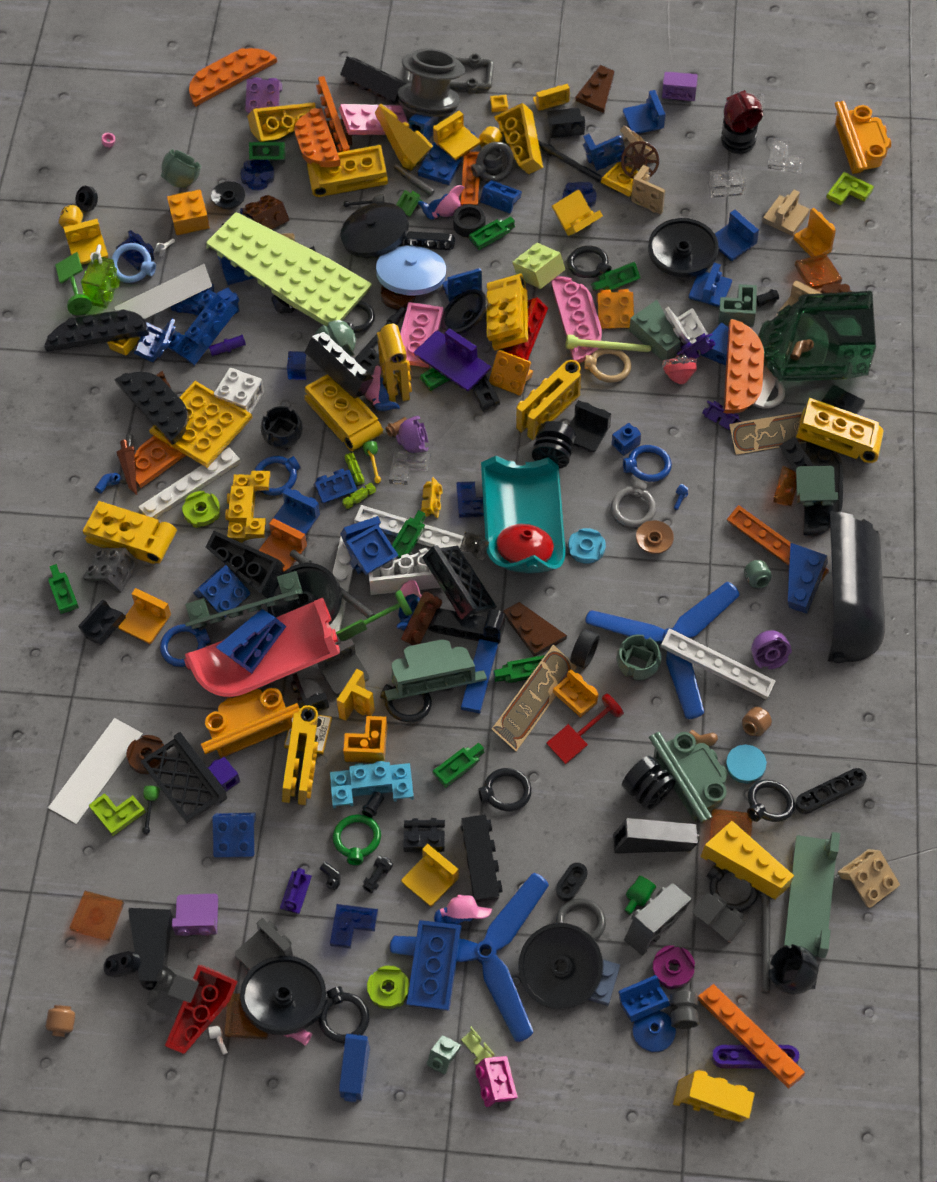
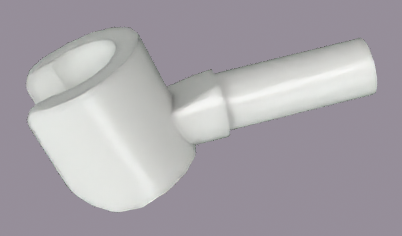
(160, 247)
(96, 255)
(215, 1032)

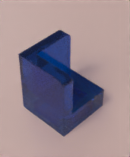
(296, 365)

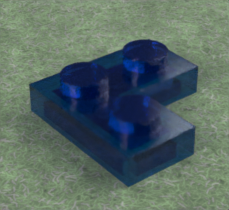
(468, 503)
(350, 918)

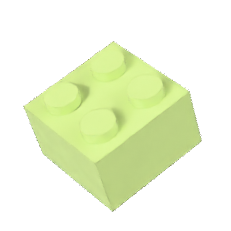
(539, 265)

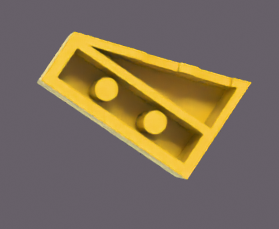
(714, 1095)

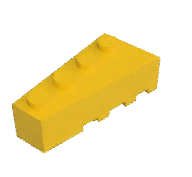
(521, 136)

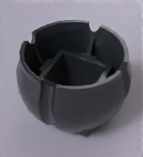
(282, 418)
(794, 969)

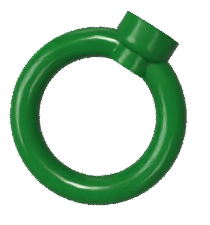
(355, 855)

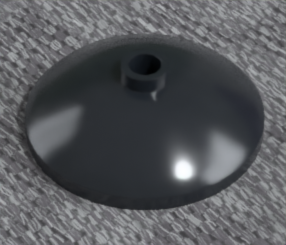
(465, 311)

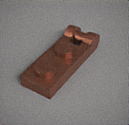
(421, 618)

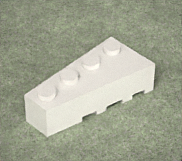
(397, 572)

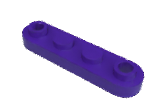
(741, 1058)

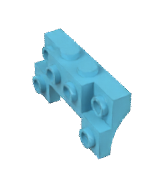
(368, 778)

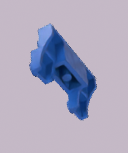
(204, 329)

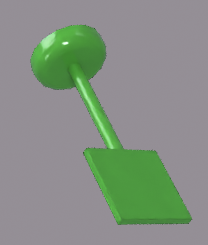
(67, 269)
(360, 626)

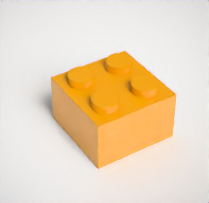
(188, 212)

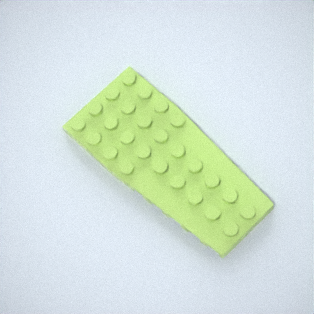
(290, 269)

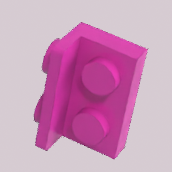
(495, 1080)

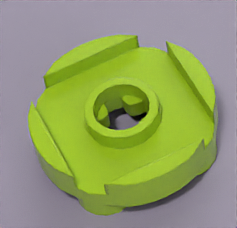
(204, 517)
(380, 978)

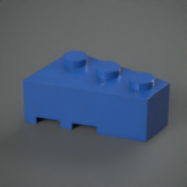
(805, 575)
(252, 640)

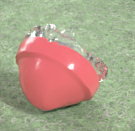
(680, 369)

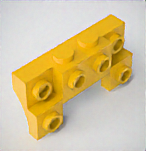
(241, 506)

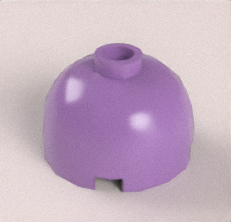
(412, 435)
(770, 649)

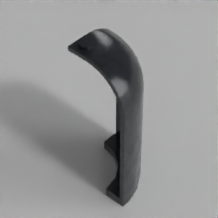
(856, 589)

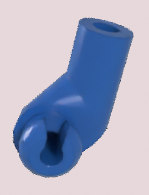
(107, 480)

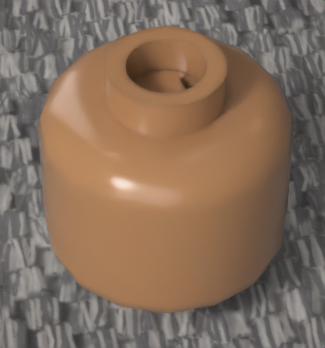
(756, 721)
(60, 1020)

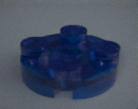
(252, 167)
(585, 188)

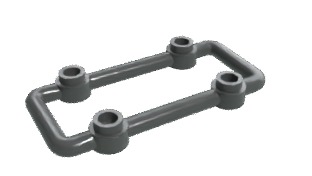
(472, 85)

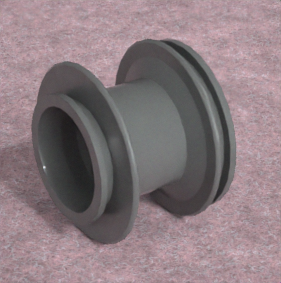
(430, 86)

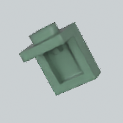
(443, 1054)

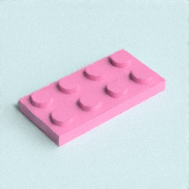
(363, 121)
(417, 327)

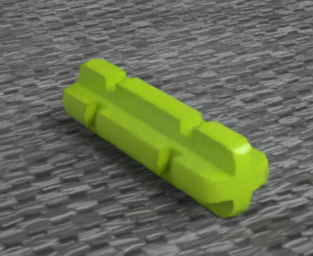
(354, 468)
(358, 495)

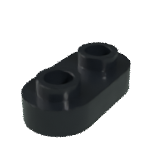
(570, 882)
(121, 964)

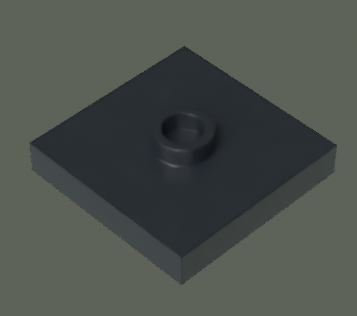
(843, 399)

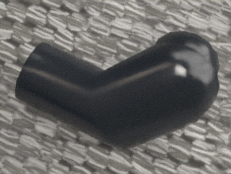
(333, 874)

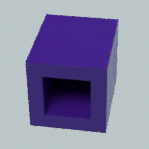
(224, 773)

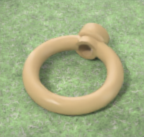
(591, 360)

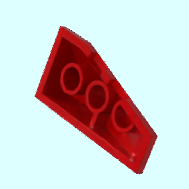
(208, 1001)

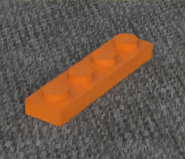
(471, 191)

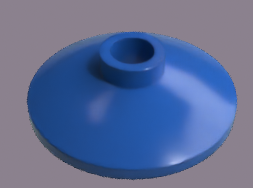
(654, 1040)

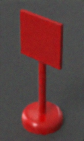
(568, 742)

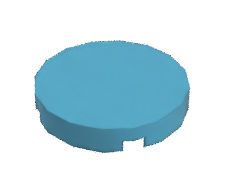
(586, 545)
(746, 763)

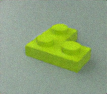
(849, 185)
(117, 817)

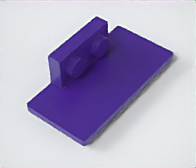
(453, 358)

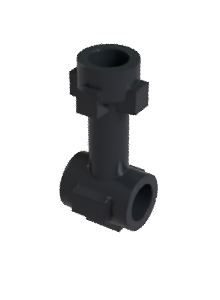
(382, 864)

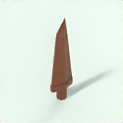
(127, 461)

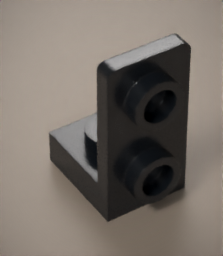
(316, 700)

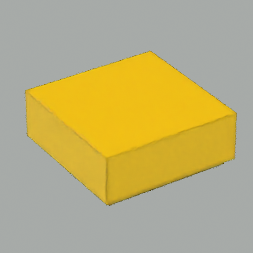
(498, 103)

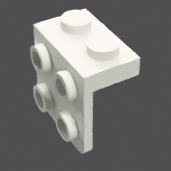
(686, 326)

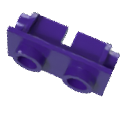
(702, 343)
(715, 411)
(296, 891)

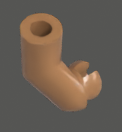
(801, 347)
(708, 739)

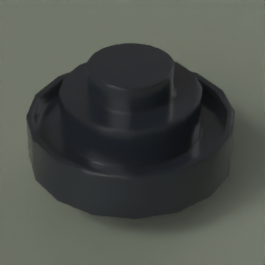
(86, 198)
(281, 306)

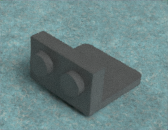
(341, 667)
(263, 945)

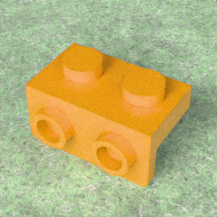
(576, 693)

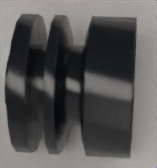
(738, 141)
(554, 442)
(648, 782)

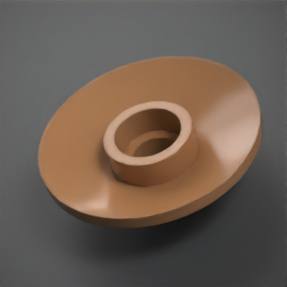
(654, 530)

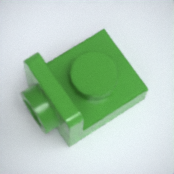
(408, 202)

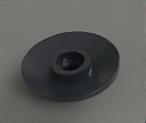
(228, 195)

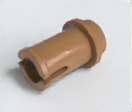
(393, 429)

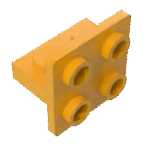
(510, 372)

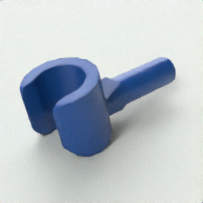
(682, 490)

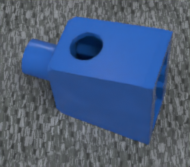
(719, 352)

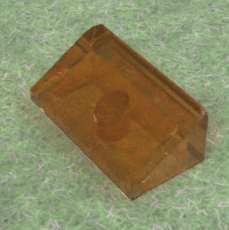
(786, 487)

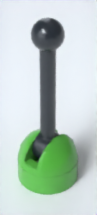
(151, 794)

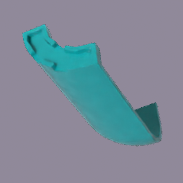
(523, 496)

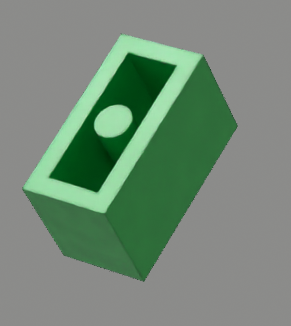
(266, 150)

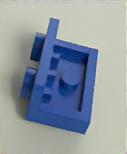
(643, 998)

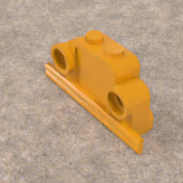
(862, 137)
(247, 720)

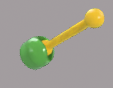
(370, 449)

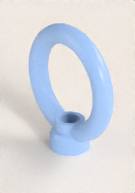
(147, 267)

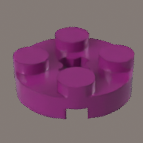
(676, 955)

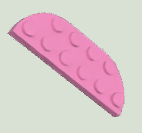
(577, 314)

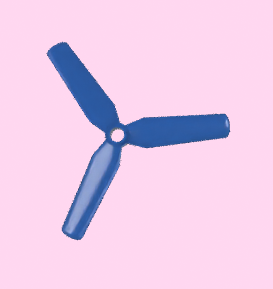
(689, 625)
(495, 972)

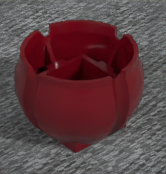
(742, 111)

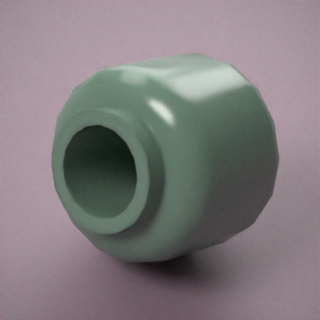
(757, 574)

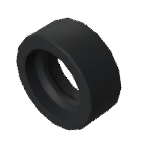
(464, 211)
(584, 648)

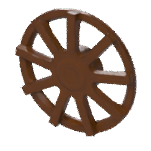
(639, 158)

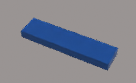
(476, 692)

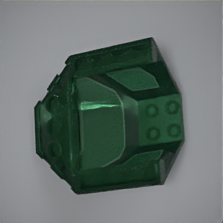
(841, 333)

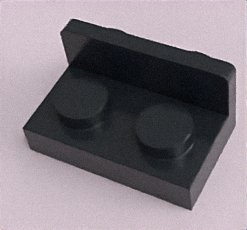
(101, 622)

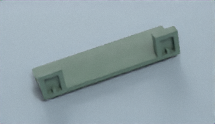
(199, 612)
(811, 893)

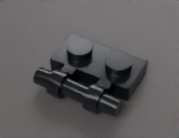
(416, 840)

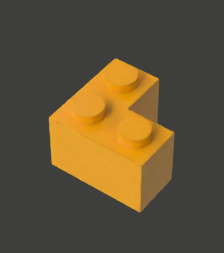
(368, 746)

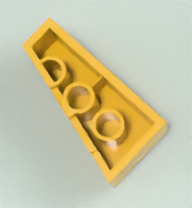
(747, 860)

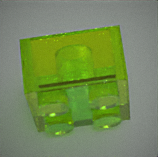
(100, 282)

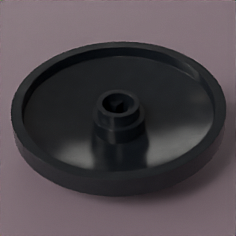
(374, 230)
(683, 247)
(315, 584)
(561, 966)
(283, 995)

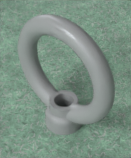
(638, 490)

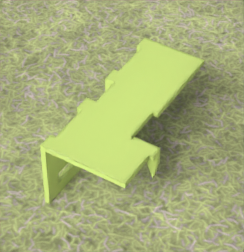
(475, 1047)

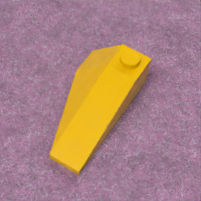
(408, 145)

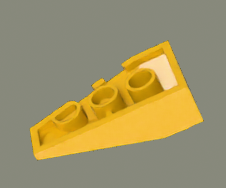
(276, 121)

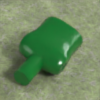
(639, 893)

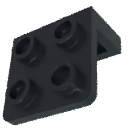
(566, 122)
(589, 425)

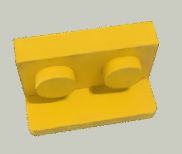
(552, 97)

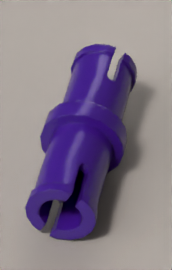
(227, 345)

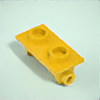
(432, 492)

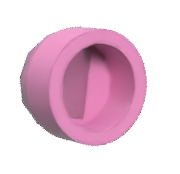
(105, 136)

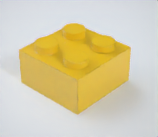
(123, 346)

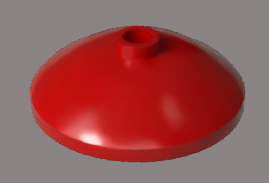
(523, 541)

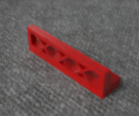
(536, 314)

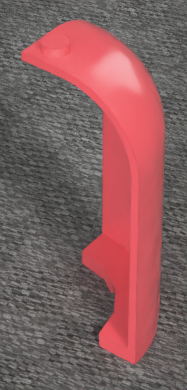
(301, 644)

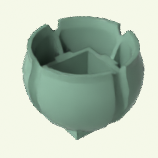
(179, 169)
(341, 334)
(641, 648)

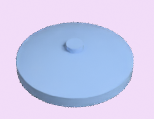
(411, 270)

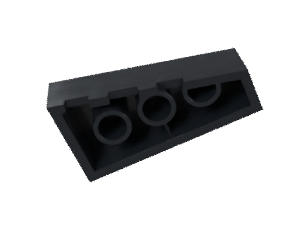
(250, 564)

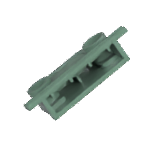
(432, 668)
(696, 771)

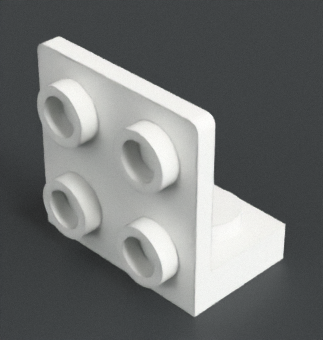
(240, 389)

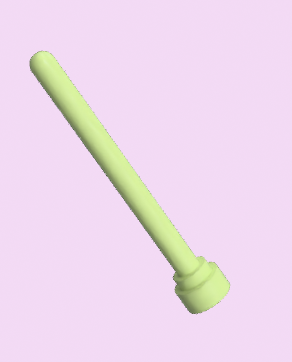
(573, 342)

